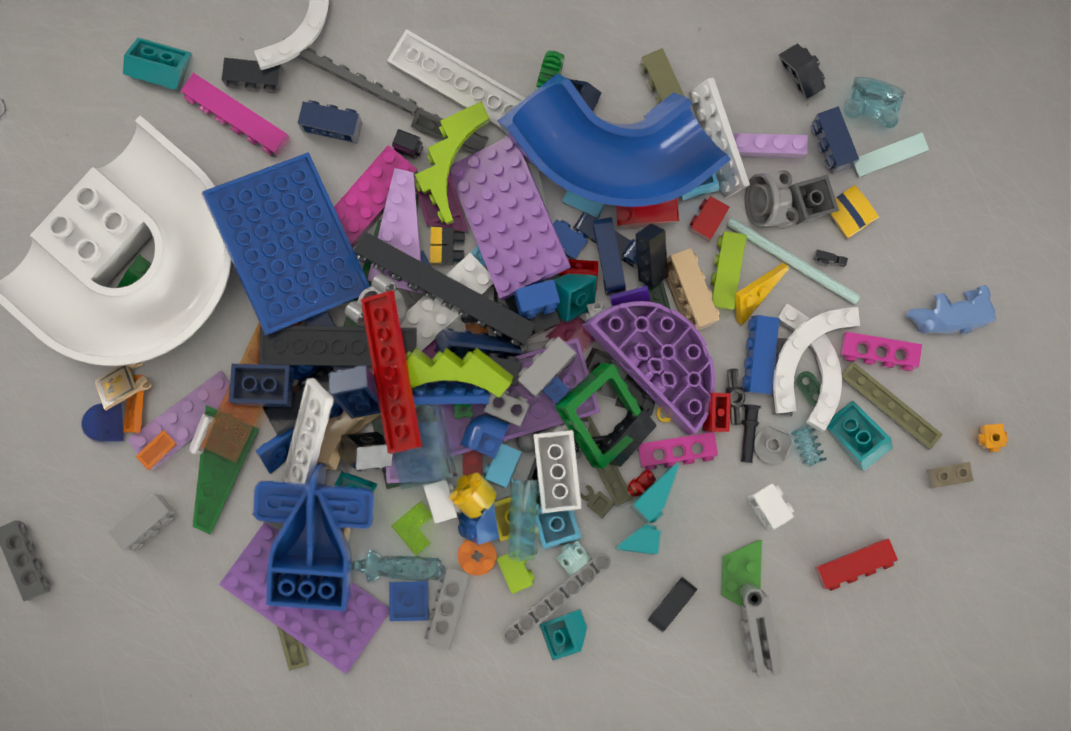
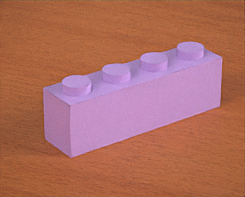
(771, 145)

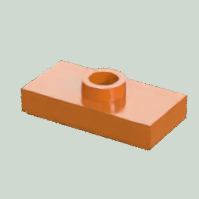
(156, 450)

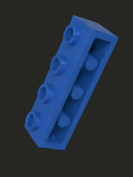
(760, 355)

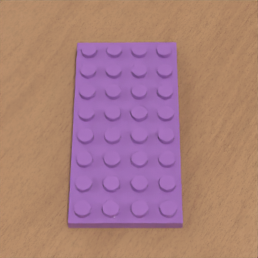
(508, 217)
(541, 412)
(329, 633)

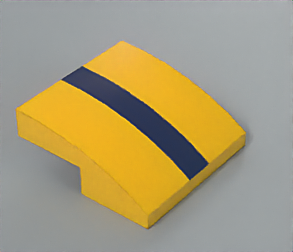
(854, 212)

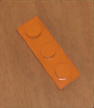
(133, 411)

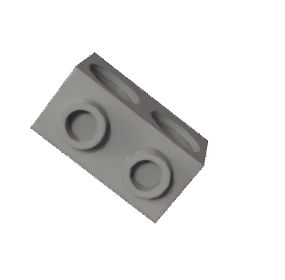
(505, 411)

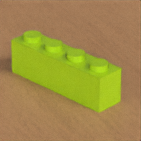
(728, 270)

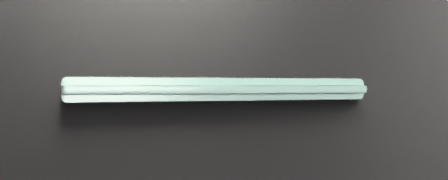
(793, 261)

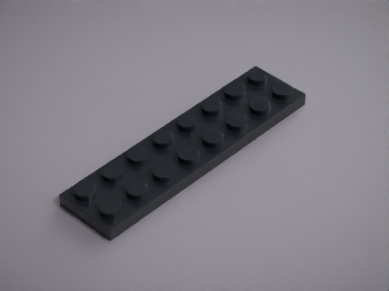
(322, 346)

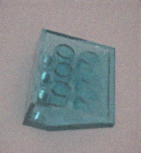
(435, 458)
(522, 519)

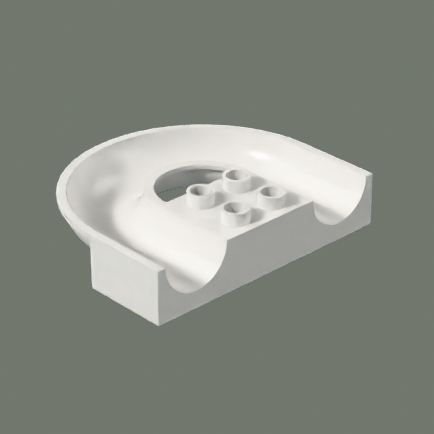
(95, 233)

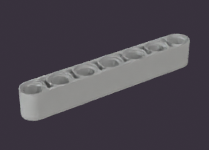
(551, 607)

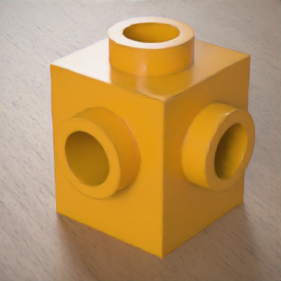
(995, 431)

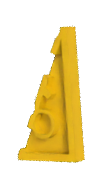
(752, 295)

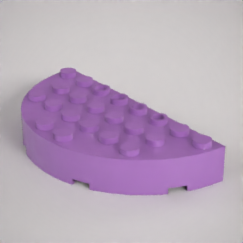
(661, 355)

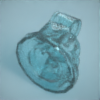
(875, 100)

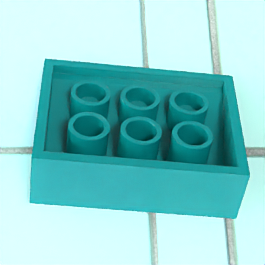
(654, 499)

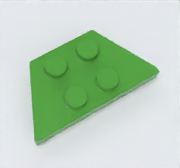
(741, 568)

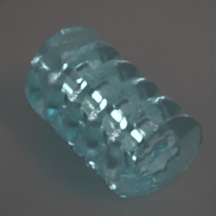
(808, 445)

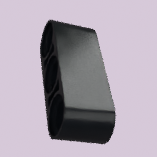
(672, 604)

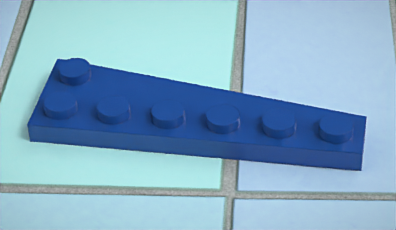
(276, 450)

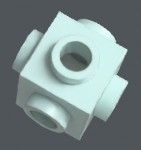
(573, 557)

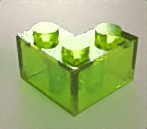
(409, 528)

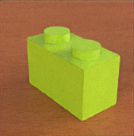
(515, 573)

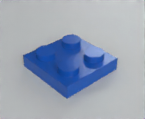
(408, 601)

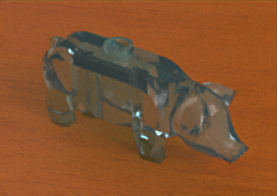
(399, 567)

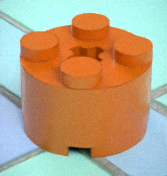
(470, 564)

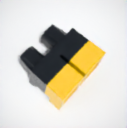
(442, 246)

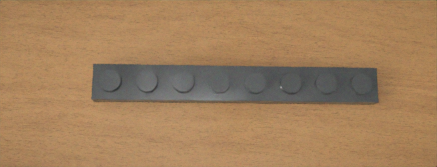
(358, 80)

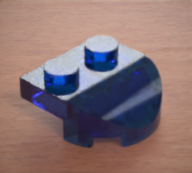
(102, 424)

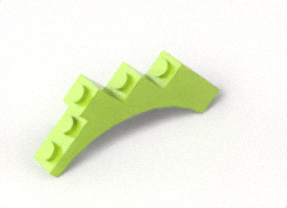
(457, 130)
(473, 369)

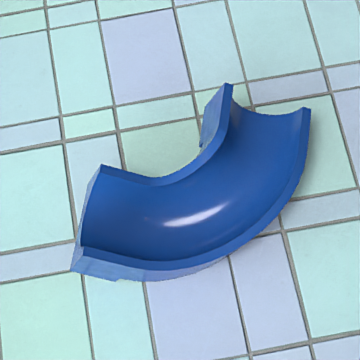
(610, 160)

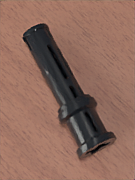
(750, 423)

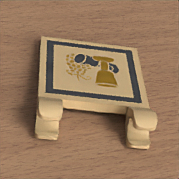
(119, 385)

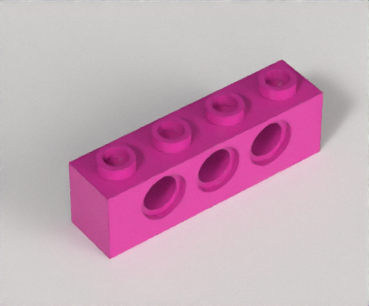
(910, 350)
(706, 441)

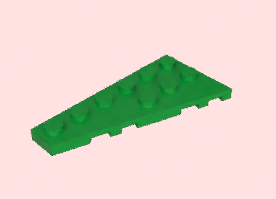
(215, 482)

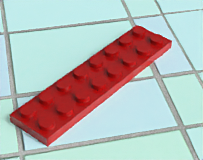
(391, 372)

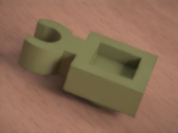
(598, 503)

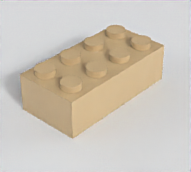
(690, 290)

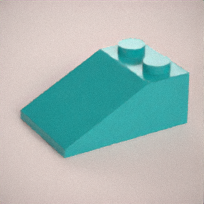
(859, 436)

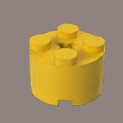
(473, 495)

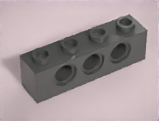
(20, 572)

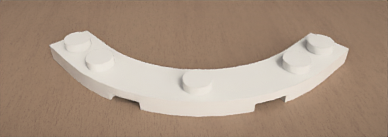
(298, 41)
(795, 346)
(828, 365)

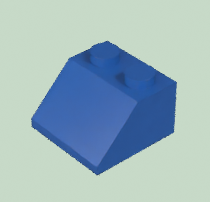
(481, 528)

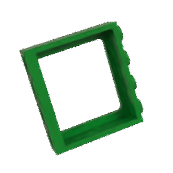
(567, 410)

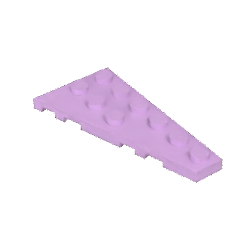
(400, 221)

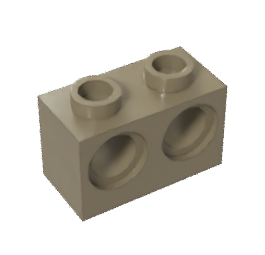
(950, 475)

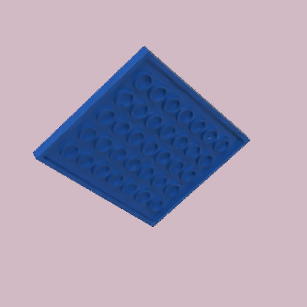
(286, 242)

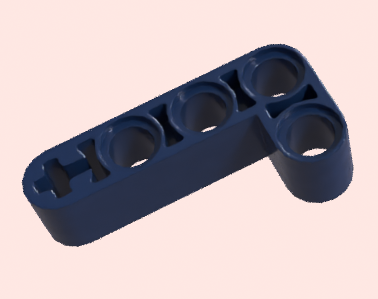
(626, 247)
(609, 256)

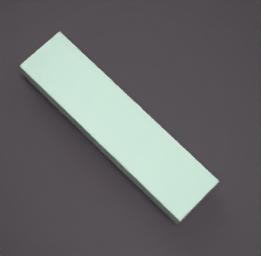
(891, 154)

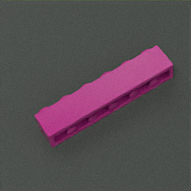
(234, 114)

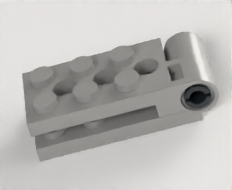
(756, 606)

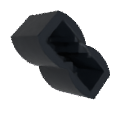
(407, 144)

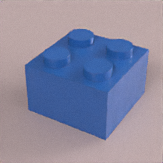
(537, 299)

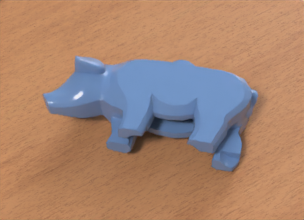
(956, 317)

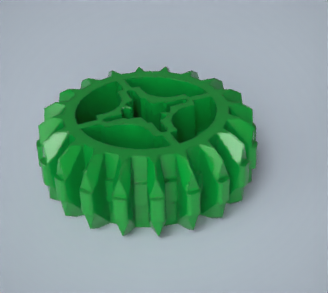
(551, 65)

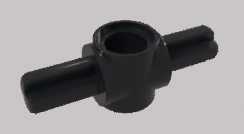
(734, 386)

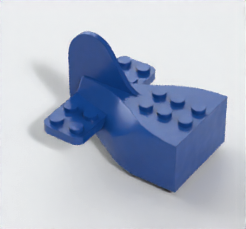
(311, 555)

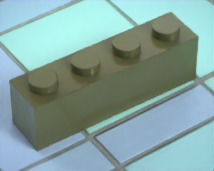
(660, 75)

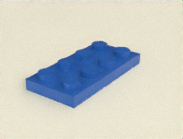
(450, 393)

